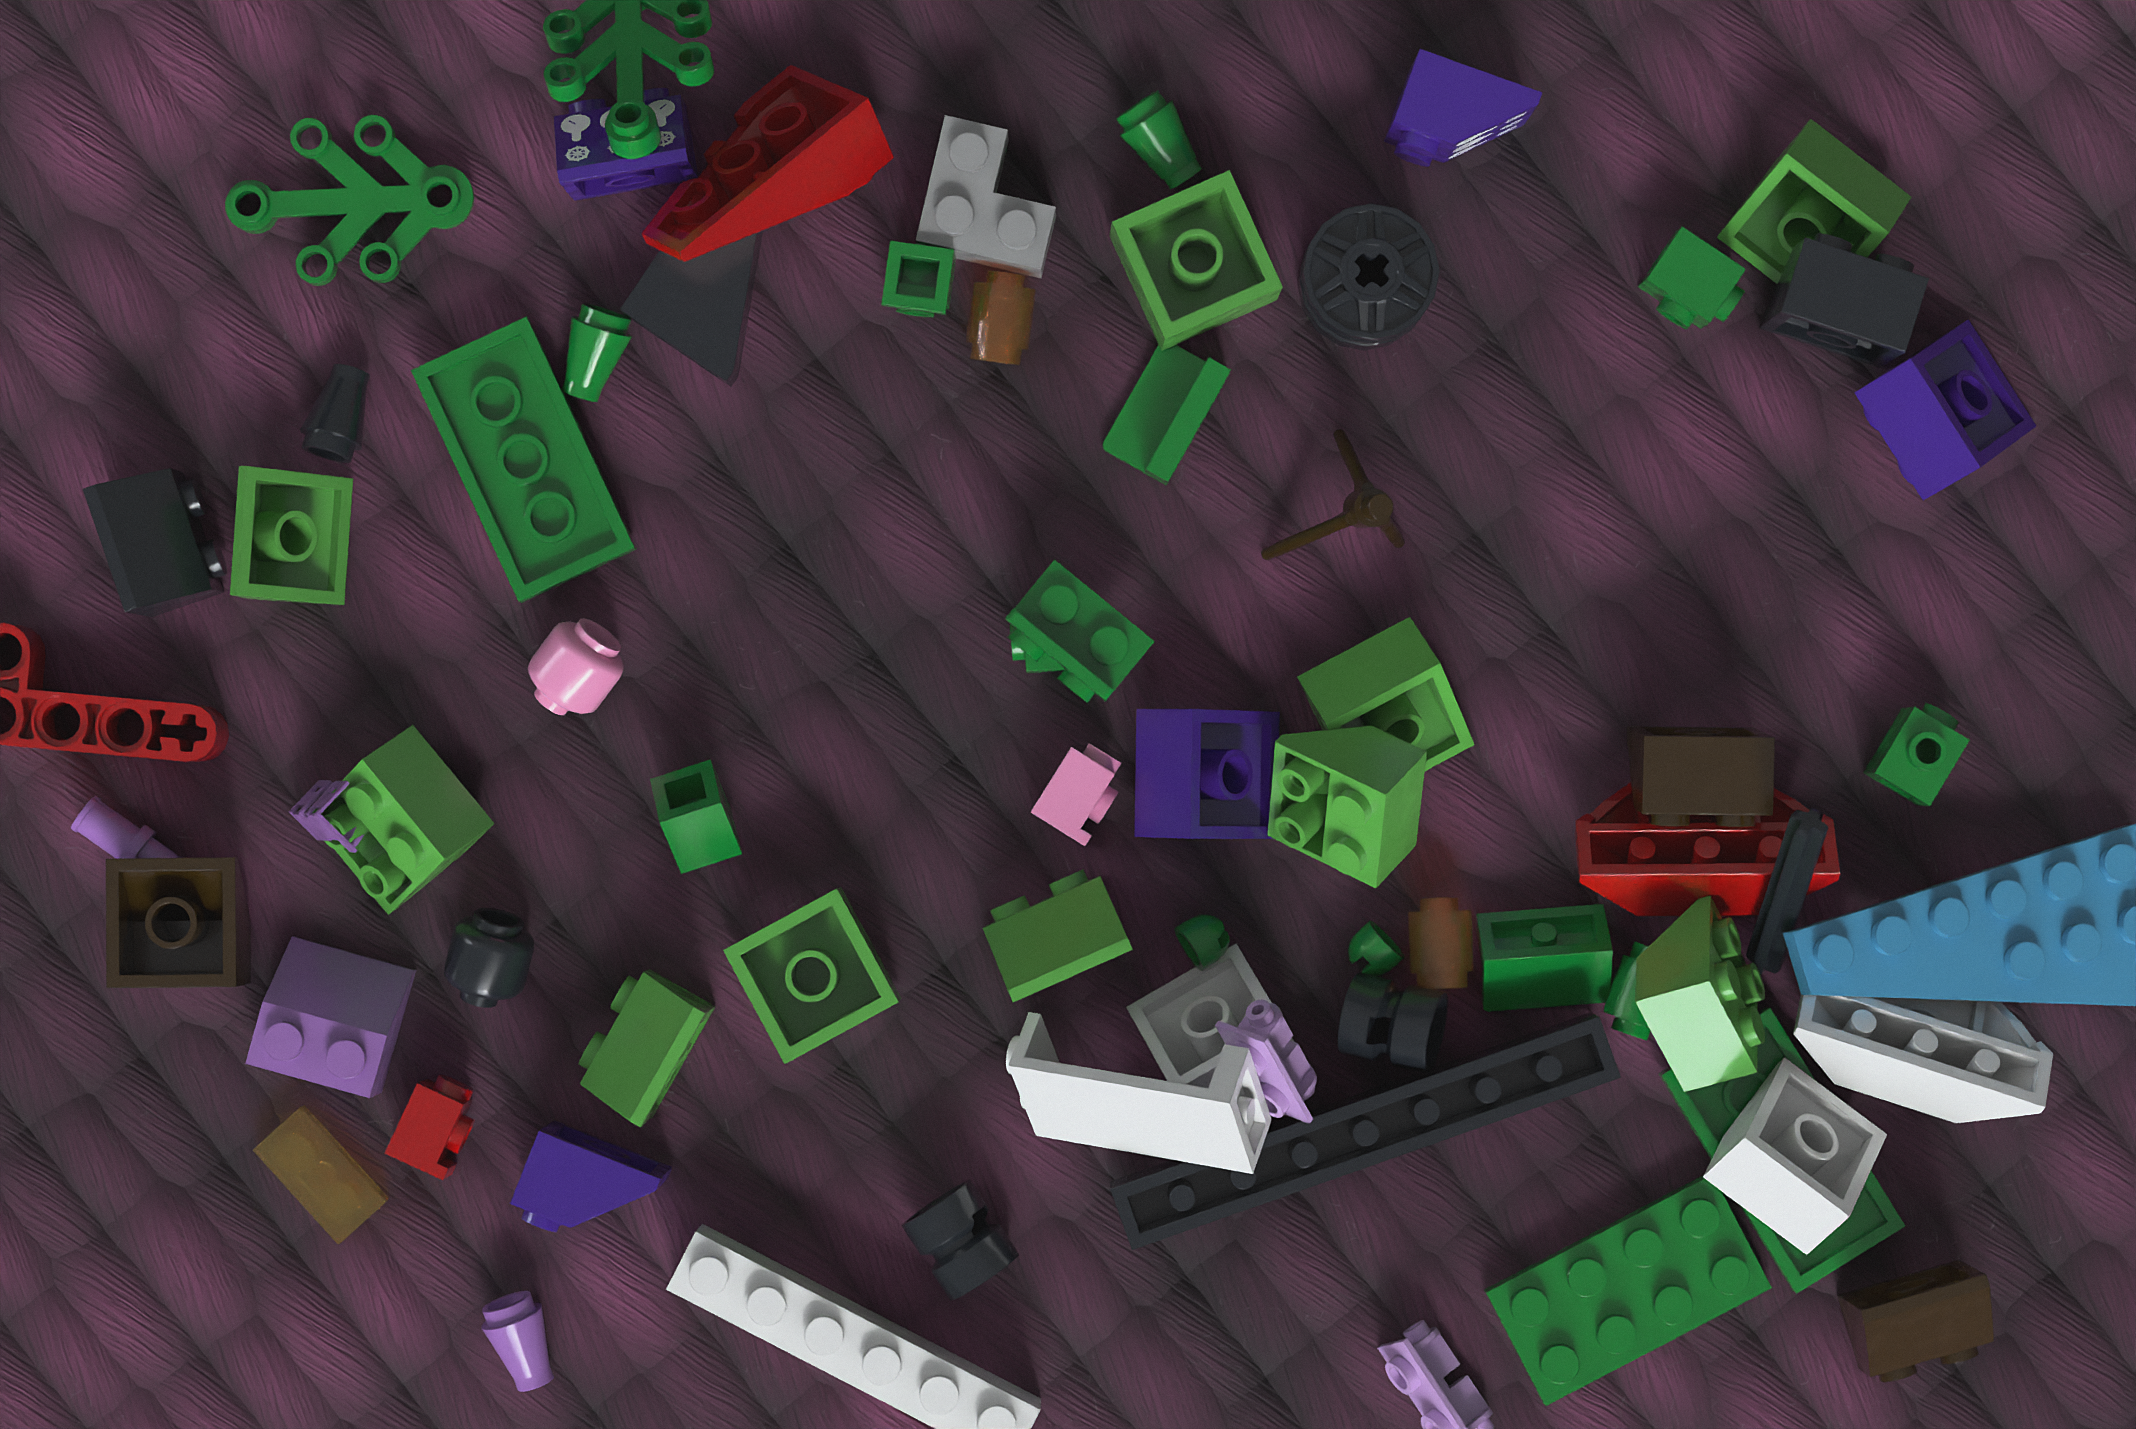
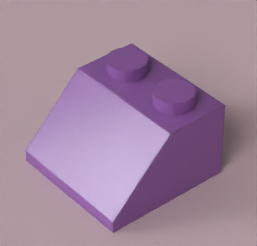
(331, 1017)

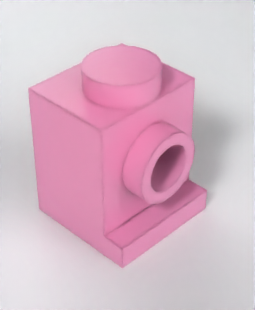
(1078, 792)

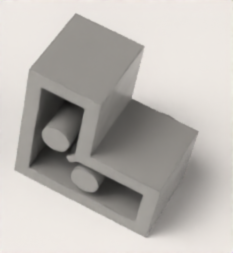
(969, 214)

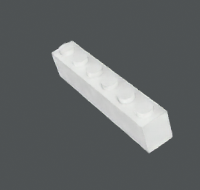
(846, 1338)

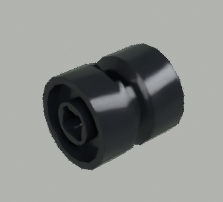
(1415, 1025)
(960, 1240)

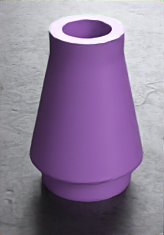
(519, 1338)

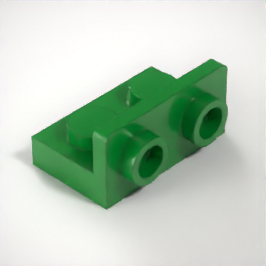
(1077, 632)

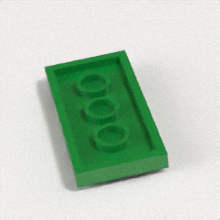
(523, 459)
(1714, 1110)
(1627, 1289)

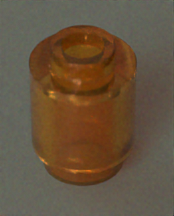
(1000, 318)
(1441, 943)

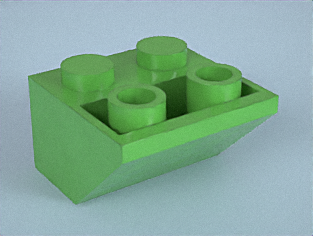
(1348, 798)
(410, 815)
(1702, 998)

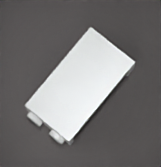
(1141, 1114)

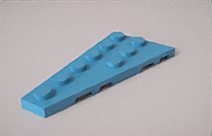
(2015, 932)

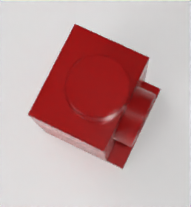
(433, 1125)

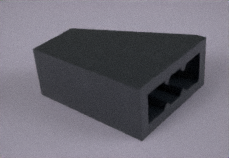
(700, 304)

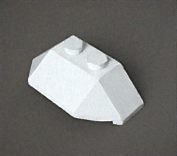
(1928, 1054)

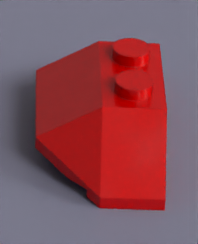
(1670, 867)

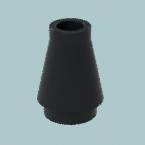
(337, 417)

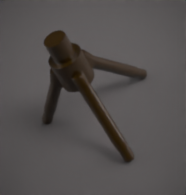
(1362, 509)

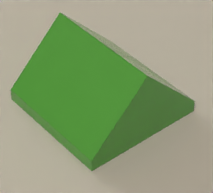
(291, 536)

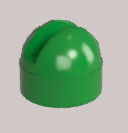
(1203, 939)
(1376, 948)

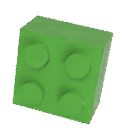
(1195, 260)
(812, 975)

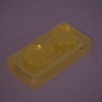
(321, 1174)

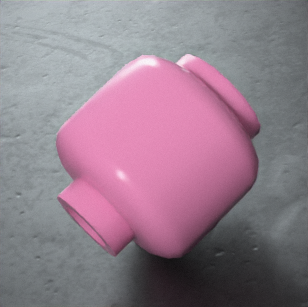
(576, 667)

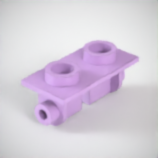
(1279, 1062)
(1419, 1369)

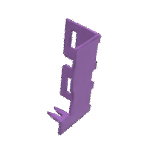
(315, 822)

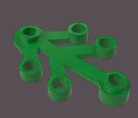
(630, 123)
(361, 201)

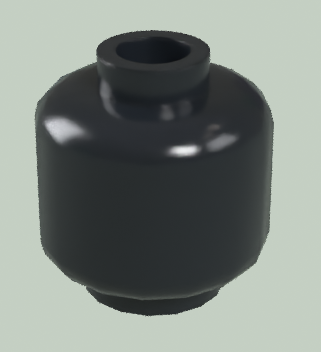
(489, 957)

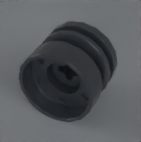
(1369, 314)

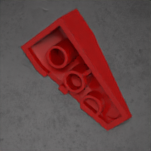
(792, 152)

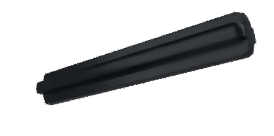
(1787, 889)

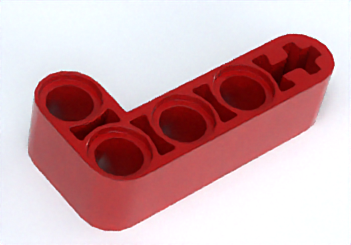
(98, 714)

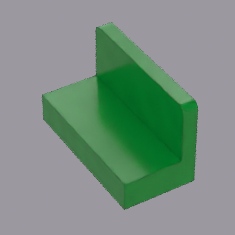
(1165, 411)
(1544, 957)

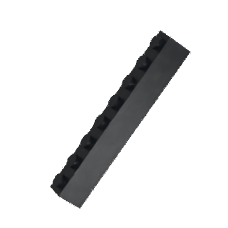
(1372, 1128)

